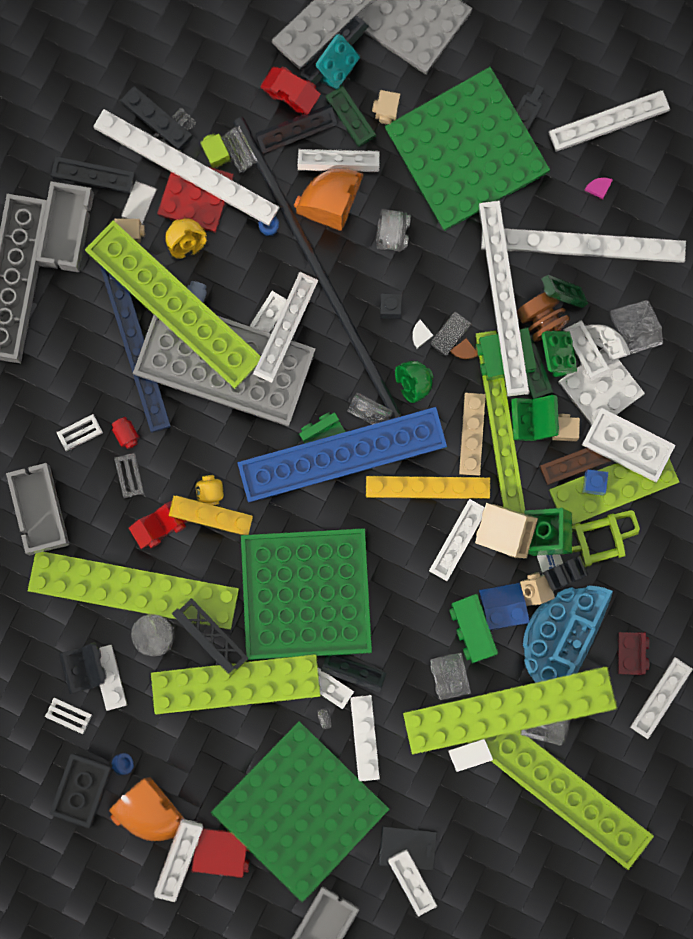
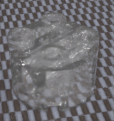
(392, 230)
(153, 635)

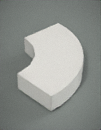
(609, 340)

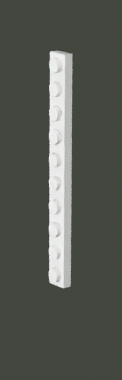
(186, 167)
(594, 245)
(503, 298)

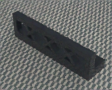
(204, 642)

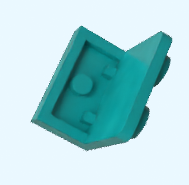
(337, 61)

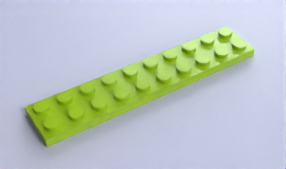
(173, 304)
(130, 588)
(510, 710)
(569, 796)

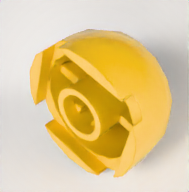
(184, 236)

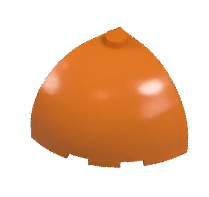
(329, 197)
(147, 812)

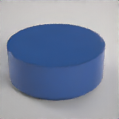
(271, 229)
(122, 764)

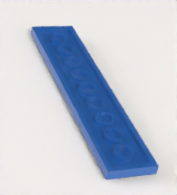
(342, 454)

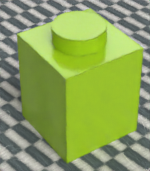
(215, 150)

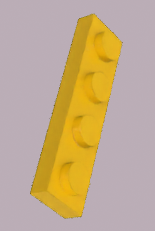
(210, 515)

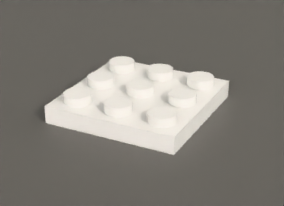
(611, 391)

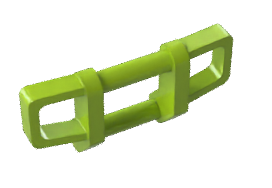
(618, 538)

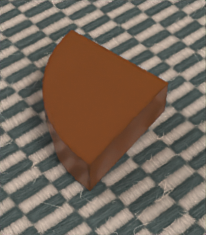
(464, 350)

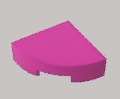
(599, 187)

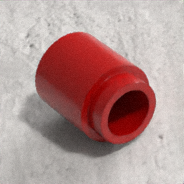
(125, 433)

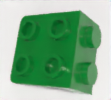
(559, 352)
(535, 418)
(327, 426)

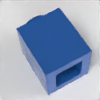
(595, 482)

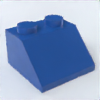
(504, 606)

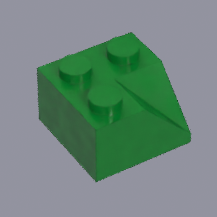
(551, 532)

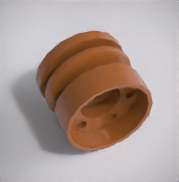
(543, 316)

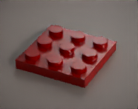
(189, 201)

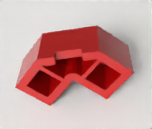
(293, 90)
(154, 527)

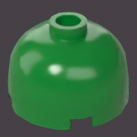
(415, 380)

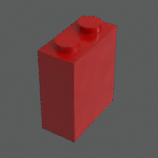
(220, 854)

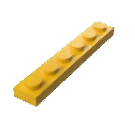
(427, 487)

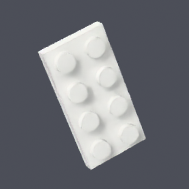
(628, 445)

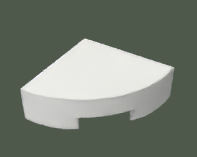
(421, 334)

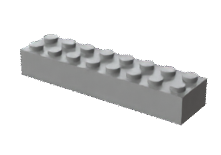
(18, 270)

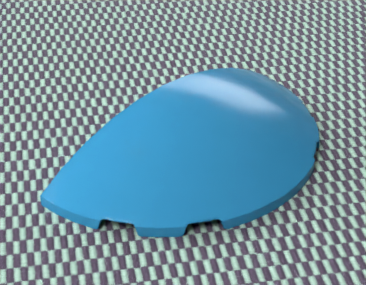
(564, 631)

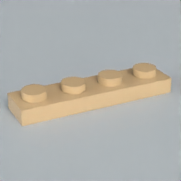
(472, 434)

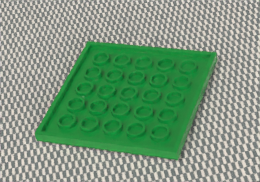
(467, 148)
(305, 594)
(300, 811)

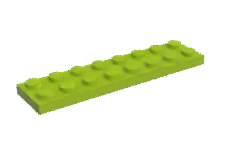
(250, 684)

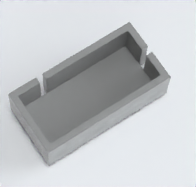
(64, 226)
(37, 509)
(326, 917)

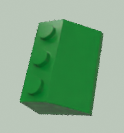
(473, 629)

